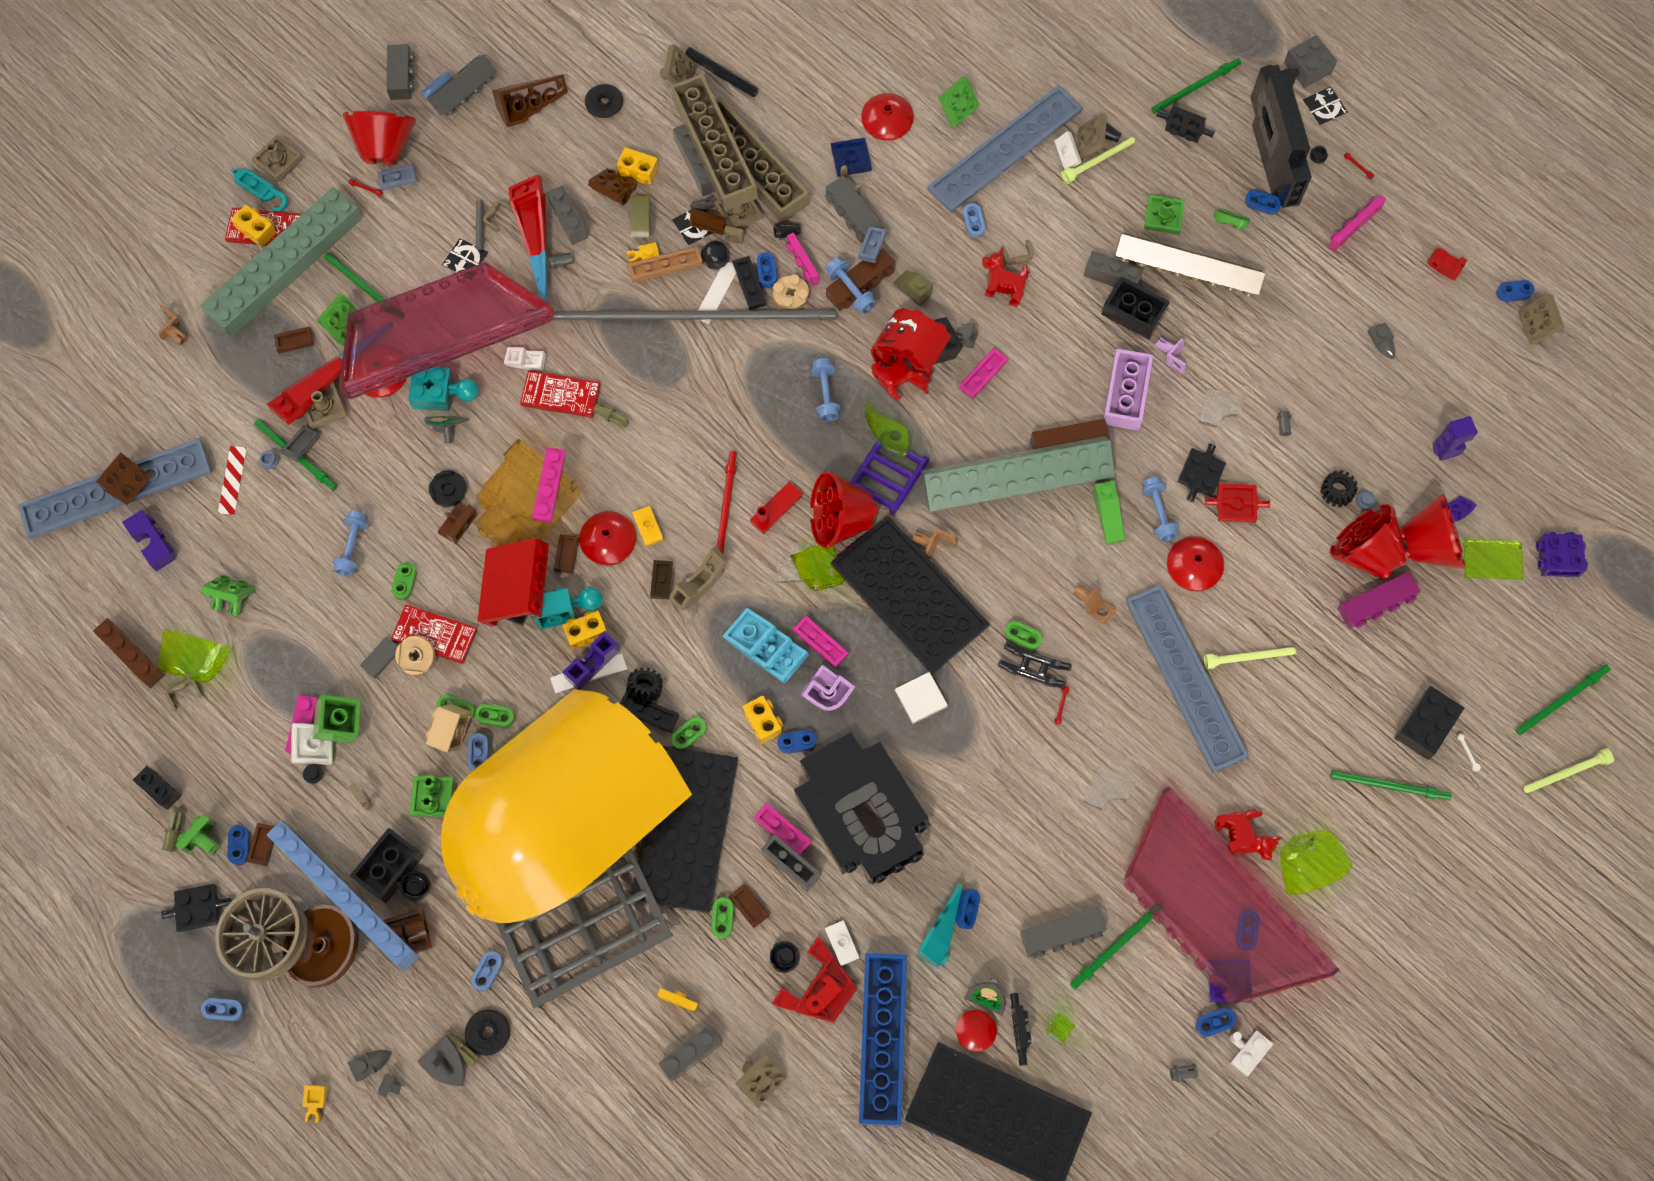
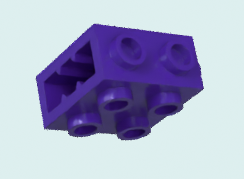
(1561, 554)

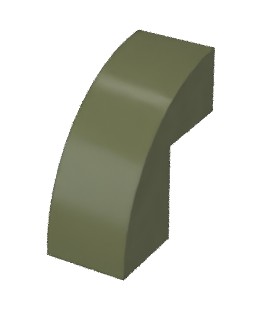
(640, 216)

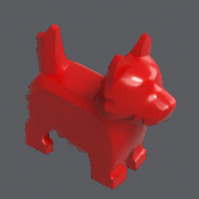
(1002, 280)
(898, 374)
(1243, 836)

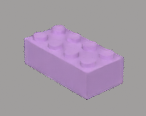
(1127, 389)

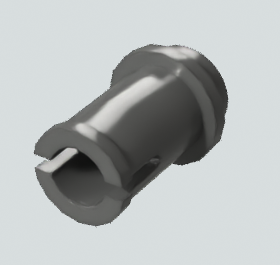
(702, 204)
(560, 260)
(1284, 423)
(1183, 1072)

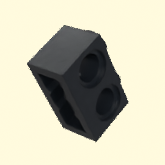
(157, 787)

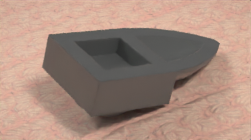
(1383, 339)
(368, 1064)

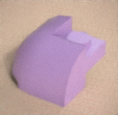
(827, 689)

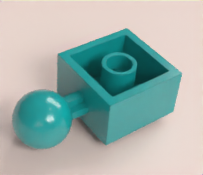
(434, 389)
(559, 606)

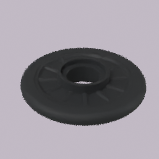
(603, 91)
(474, 1029)

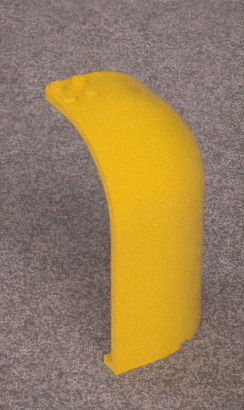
(556, 808)

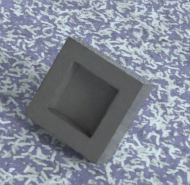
(968, 334)
(388, 1086)

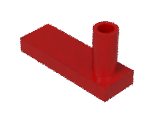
(775, 508)

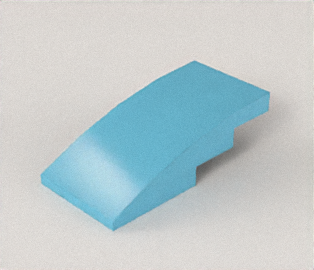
(765, 645)

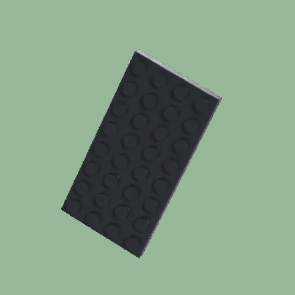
(910, 595)
(686, 847)
(998, 1116)

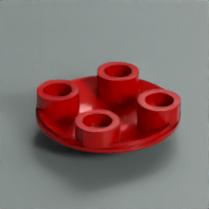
(976, 1030)

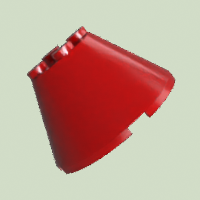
(379, 135)
(839, 510)
(1433, 536)
(1371, 543)

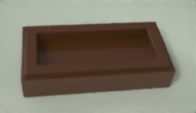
(707, 221)
(294, 340)
(566, 554)
(260, 846)
(749, 906)

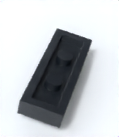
(749, 283)
(651, 713)

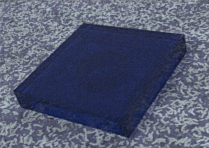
(852, 154)

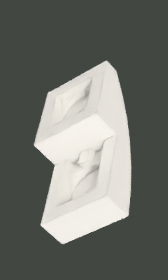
(521, 358)

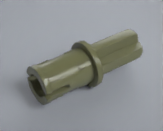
(610, 415)
(172, 831)
(464, 1051)

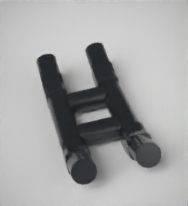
(1045, 663)

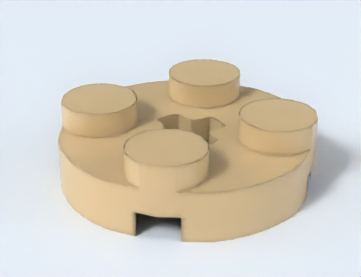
(792, 283)
(424, 648)

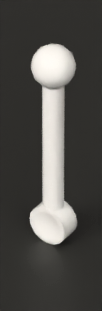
(1475, 767)

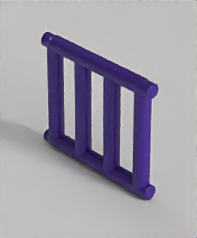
(903, 491)

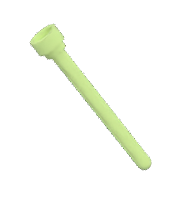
(1071, 173)
(1212, 660)
(1603, 757)

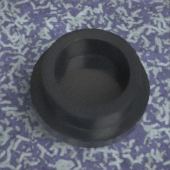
(1318, 155)
(312, 774)

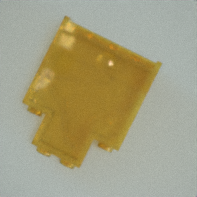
(512, 494)

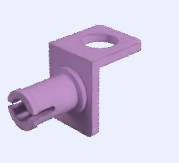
(1172, 352)

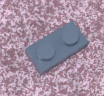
(397, 177)
(872, 244)

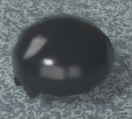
(715, 254)
(415, 886)
(784, 957)

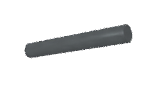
(479, 224)

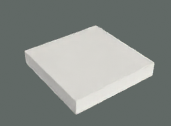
(921, 698)
(309, 750)

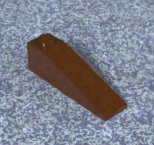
(523, 100)

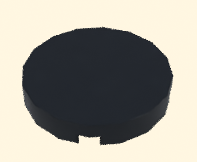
(447, 488)

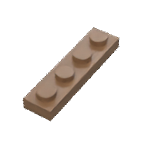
(665, 264)

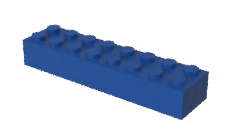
(882, 1040)

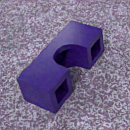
(1453, 438)
(157, 552)
(583, 670)

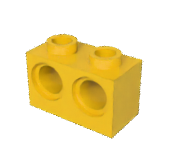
(639, 163)
(252, 227)
(586, 635)
(758, 721)

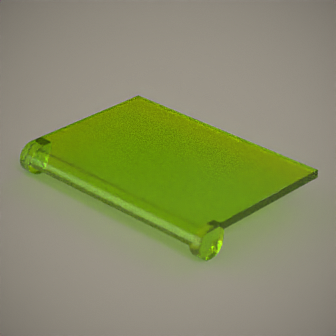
(1493, 559)

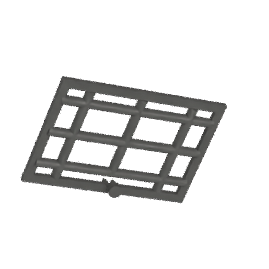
(581, 926)

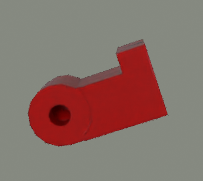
(1446, 263)
(820, 1001)

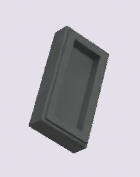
(300, 443)
(380, 657)

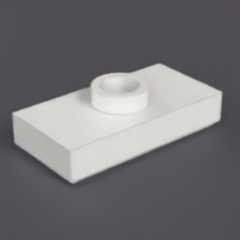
(1068, 150)
(842, 943)

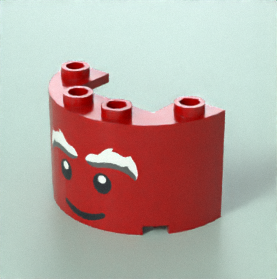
(912, 337)

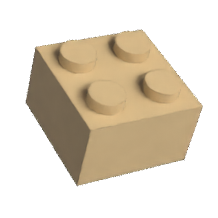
(448, 727)

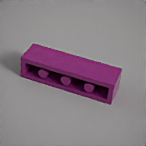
(1379, 600)

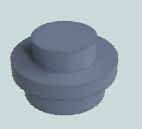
(268, 460)
(1366, 500)

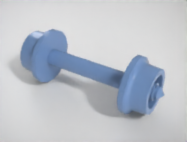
(864, 302)
(827, 411)
(1153, 487)
(344, 565)

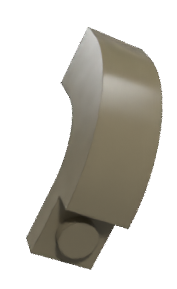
(701, 581)

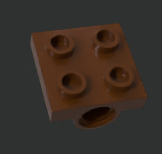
(613, 185)
(123, 479)
(412, 929)

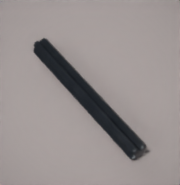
(722, 72)

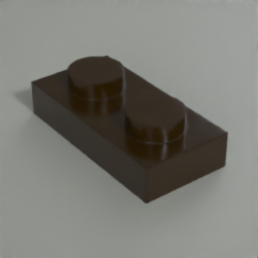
(661, 579)

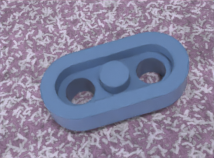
(434, 85)
(975, 221)
(477, 753)
(486, 971)
(223, 1010)

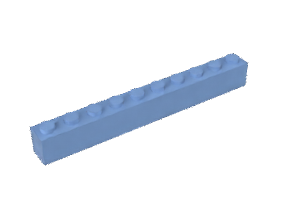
(343, 896)

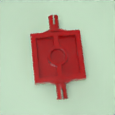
(1237, 503)

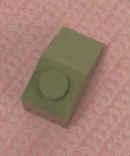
(914, 286)

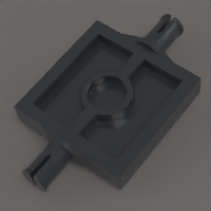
(1185, 124)
(1201, 472)
(196, 907)
(1020, 1020)

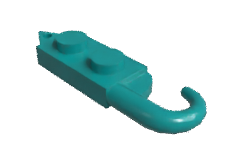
(259, 187)

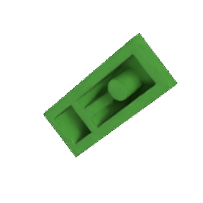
(1109, 511)

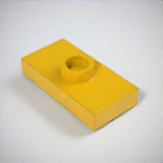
(647, 526)
(679, 999)

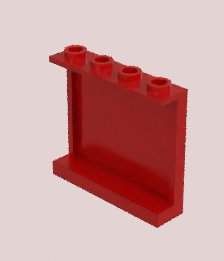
(513, 581)

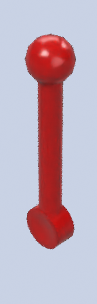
(1369, 174)
(379, 192)
(1058, 720)

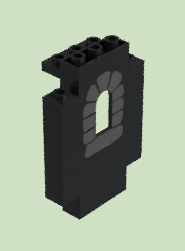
(1286, 146)
(844, 779)

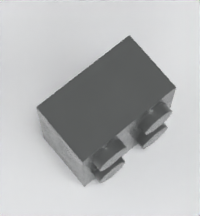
(1312, 60)

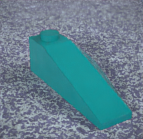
(938, 940)

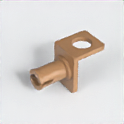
(171, 329)
(932, 541)
(1094, 602)

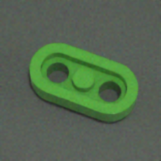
(1238, 221)
(404, 580)
(1024, 634)
(457, 702)
(495, 717)
(687, 733)
(722, 918)

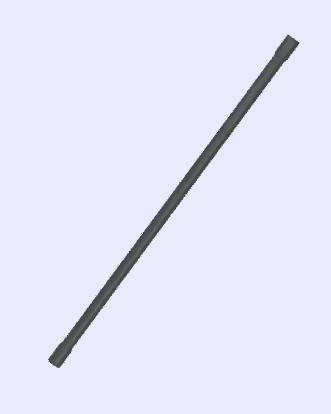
(821, 314)

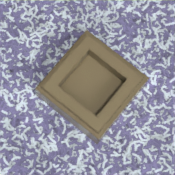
(734, 234)

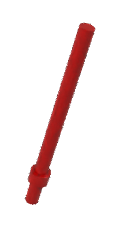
(730, 471)

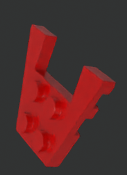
(832, 968)

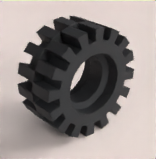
(1347, 482)
(644, 694)

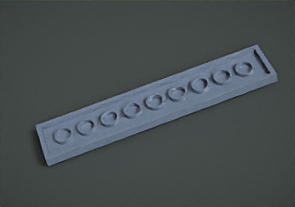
(1004, 149)
(90, 499)
(1186, 679)

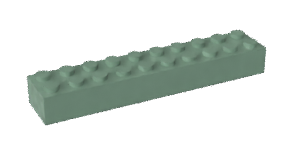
(281, 262)
(1018, 473)

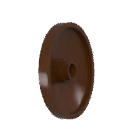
(329, 947)

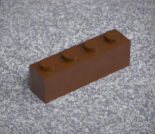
(864, 276)
(1069, 434)
(129, 653)

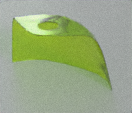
(881, 429)
(813, 567)
(190, 654)
(1311, 870)

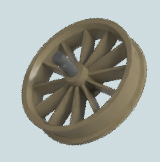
(261, 934)

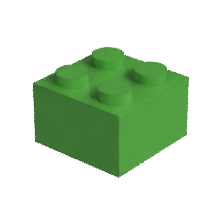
(336, 719)

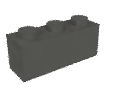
(399, 71)
(567, 215)
(1109, 270)
(790, 863)
(690, 1053)

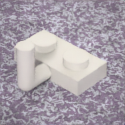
(1250, 1052)

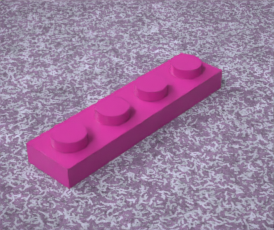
(1361, 218)
(549, 485)

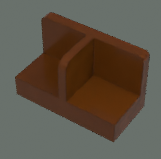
(457, 522)

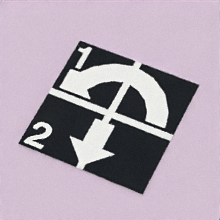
(1325, 105)
(688, 232)
(464, 256)

